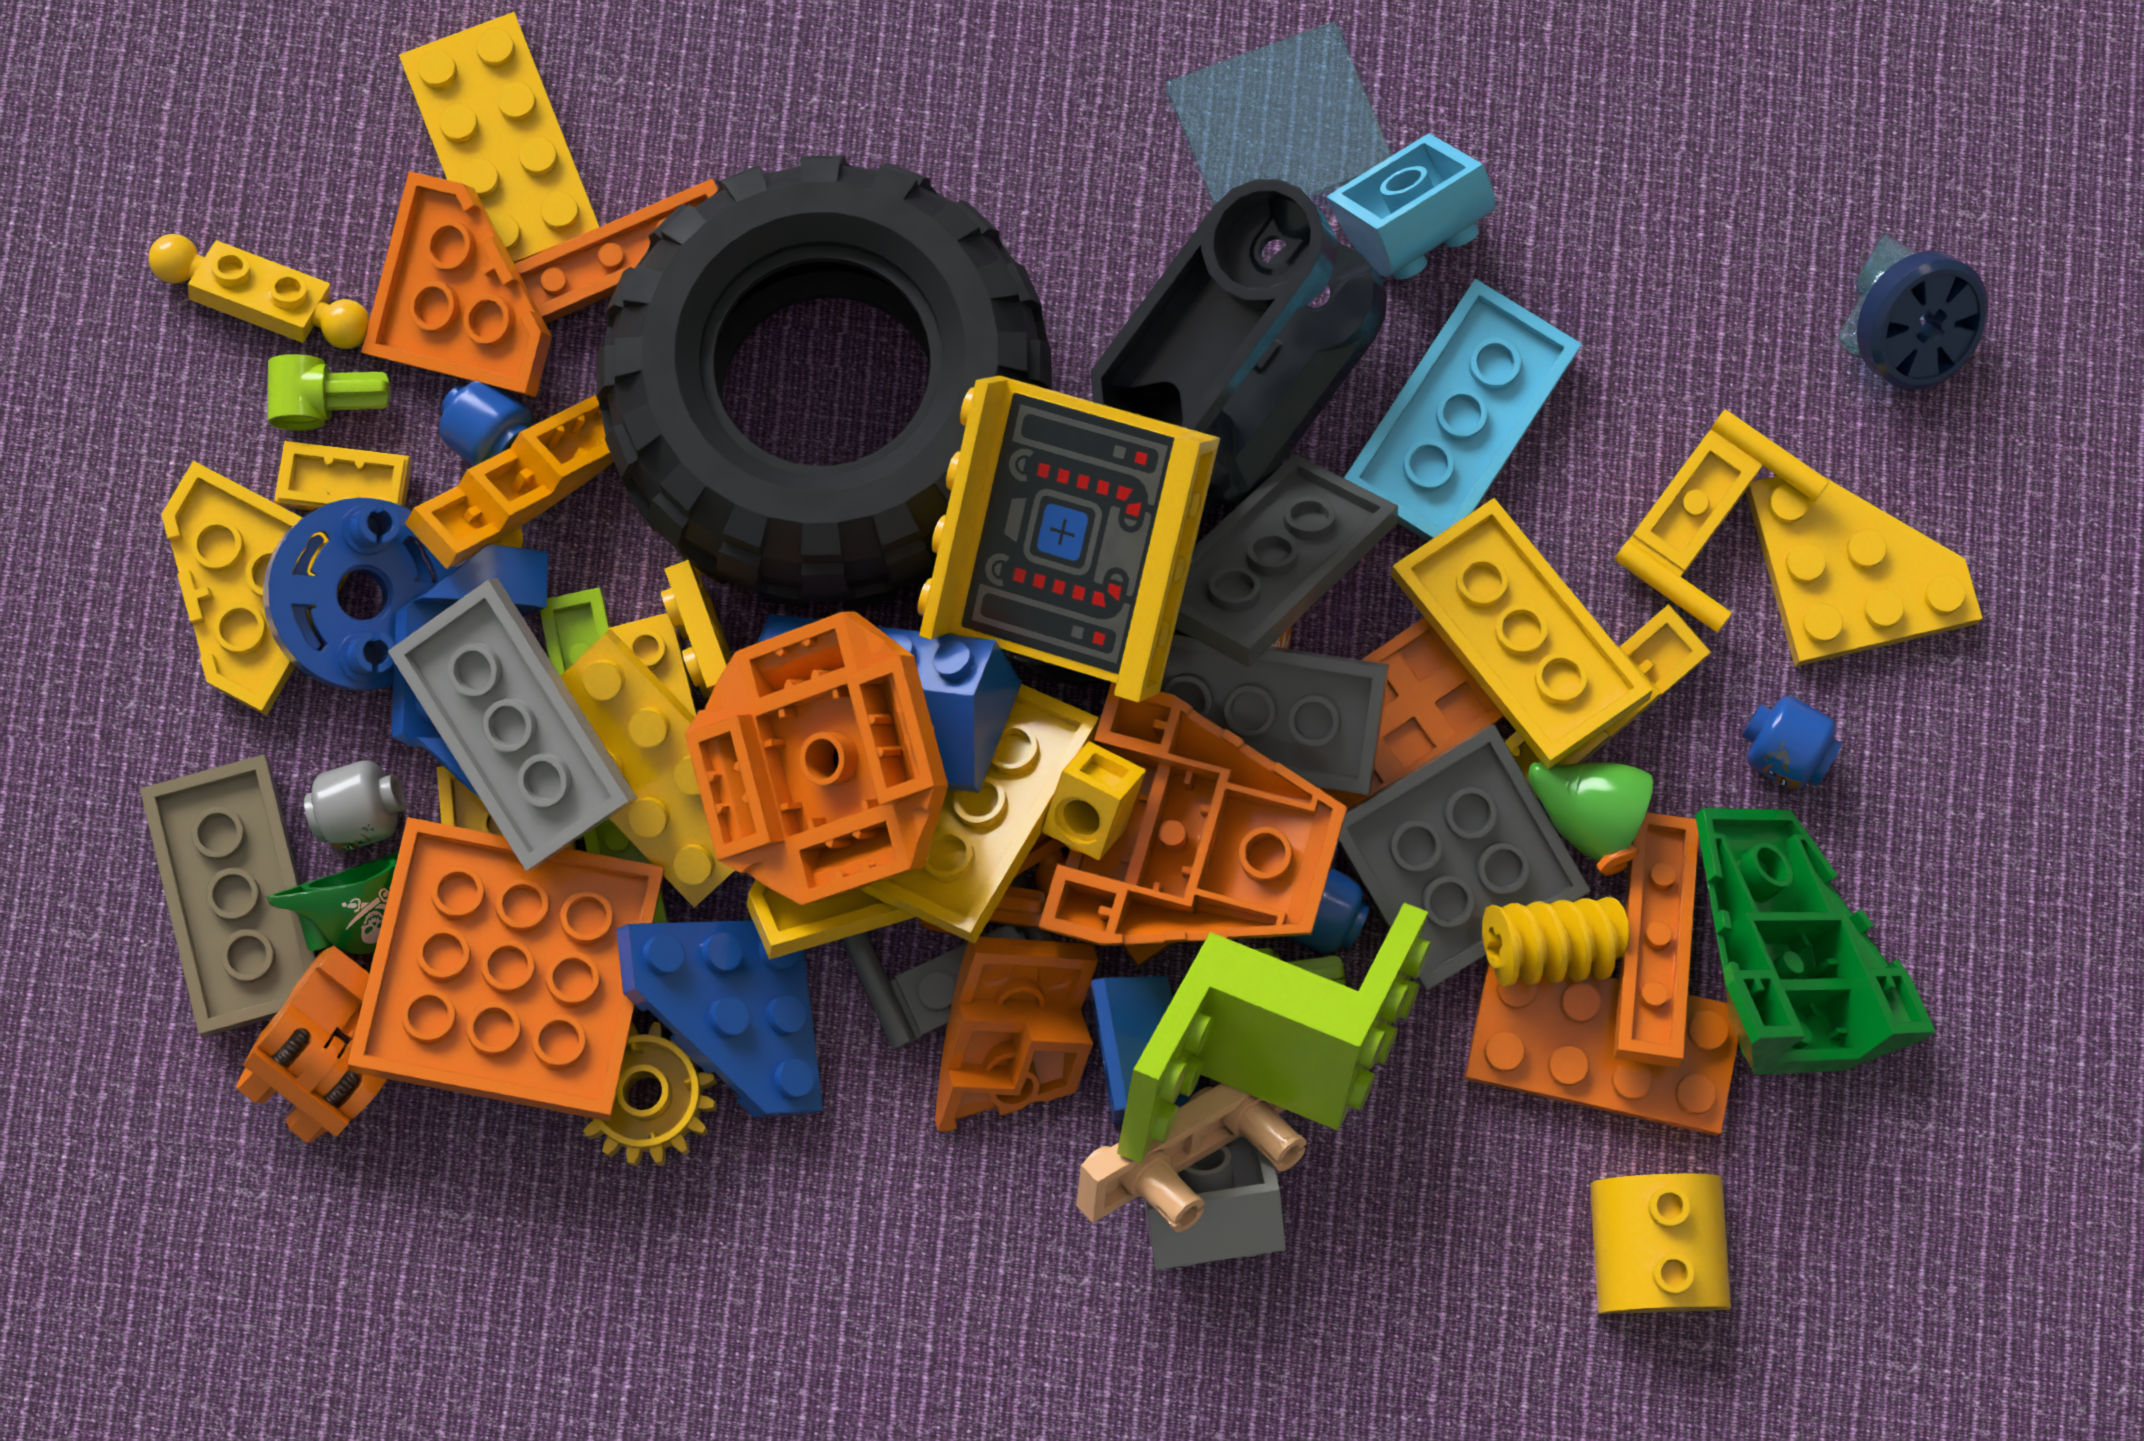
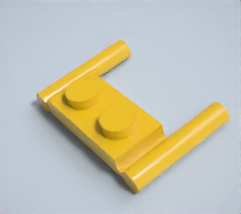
(1698, 505)

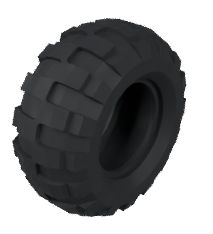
(727, 267)

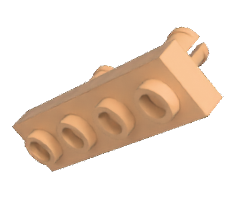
(1201, 1127)

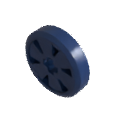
(1955, 315)

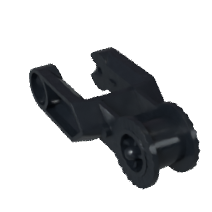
(1235, 343)

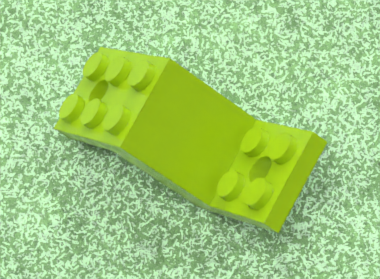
(1274, 1033)

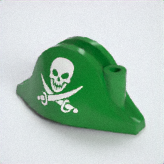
(342, 907)

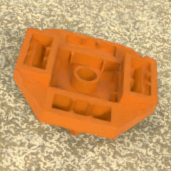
(771, 772)

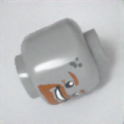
(354, 805)

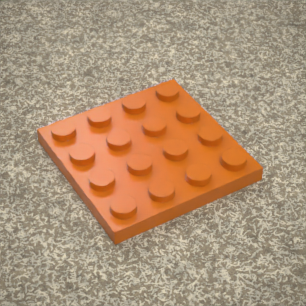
(503, 972)

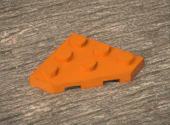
(454, 294)

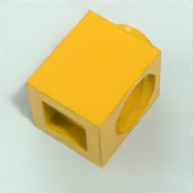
(1093, 800)

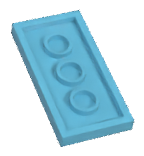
(1463, 411)

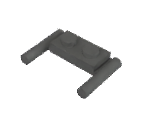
(921, 997)

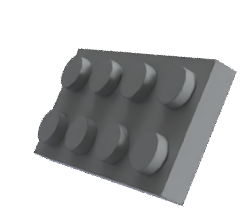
(512, 724)

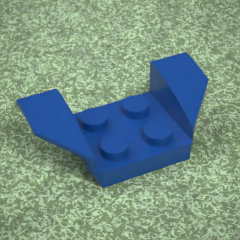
(525, 580)

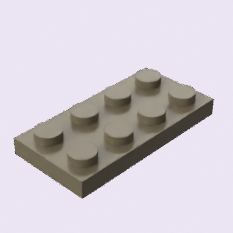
(218, 858)

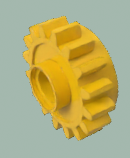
(674, 1112)

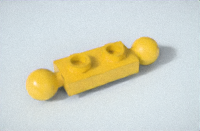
(259, 291)

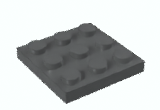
(1455, 842)

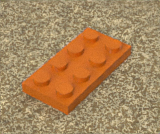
(1561, 1048)

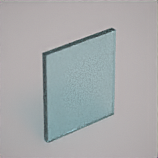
(1280, 115)

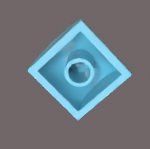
(1413, 205)

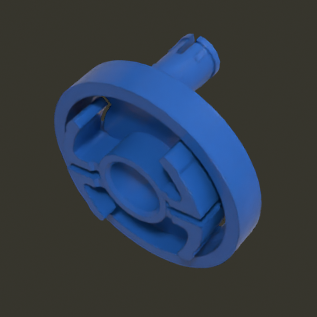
(362, 538)

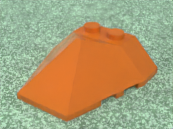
(1210, 843)

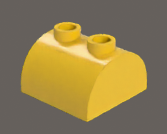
(1660, 1243)

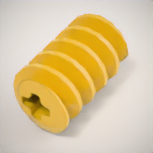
(1555, 940)

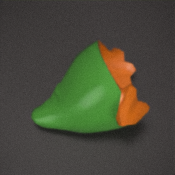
(1595, 807)

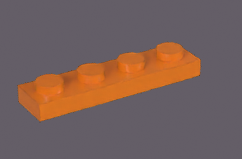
(592, 263)
(1659, 944)

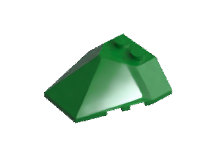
(1793, 957)

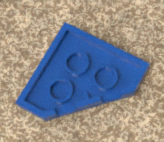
(729, 1008)

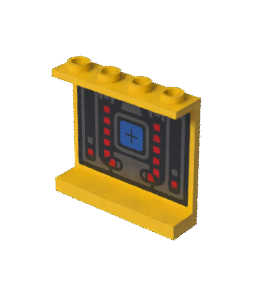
(1068, 532)

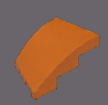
(1014, 1027)

